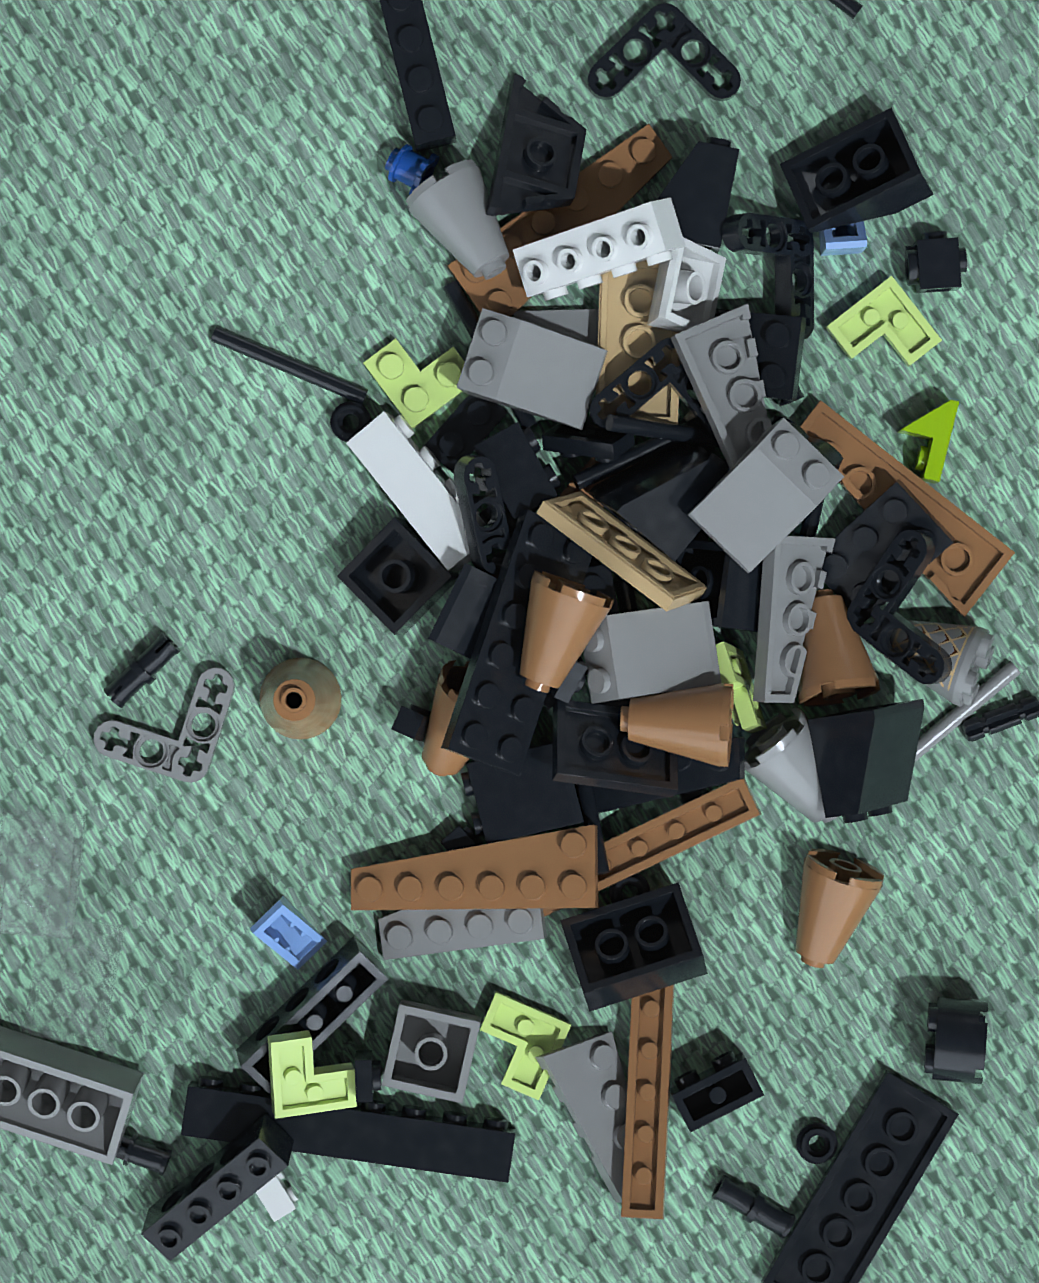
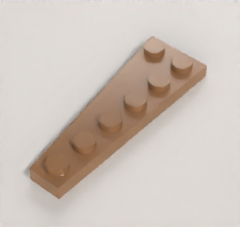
(599, 193)
(868, 471)
(517, 873)

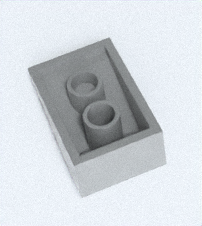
(531, 369)
(765, 495)

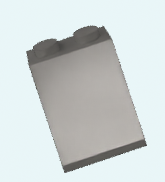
(652, 653)

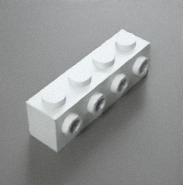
(600, 247)
(415, 486)

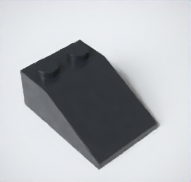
(857, 175)

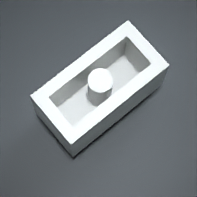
(277, 1197)

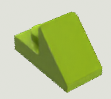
(936, 428)

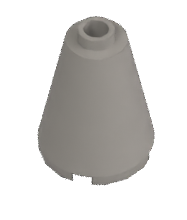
(456, 216)
(786, 763)

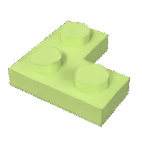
(885, 313)
(414, 391)
(735, 671)
(532, 1033)
(300, 1087)

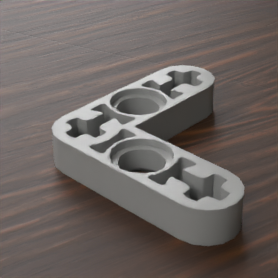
(173, 748)

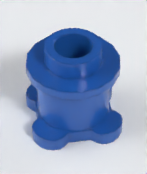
(410, 167)

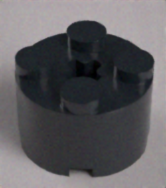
(958, 1040)

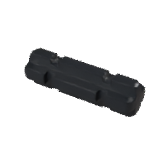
(1001, 718)

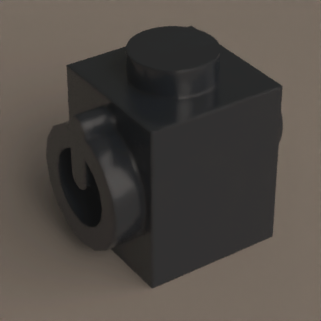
(935, 263)

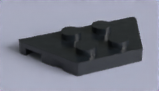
(535, 155)

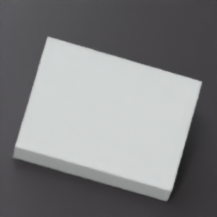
(686, 288)

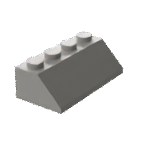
(64, 1096)

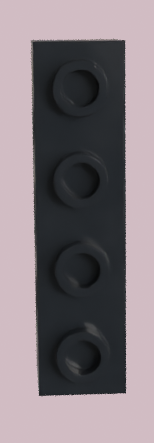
(316, 1006)
(217, 1187)

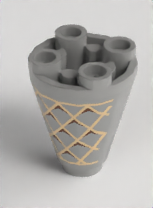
(969, 650)

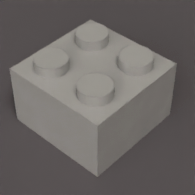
(431, 1051)

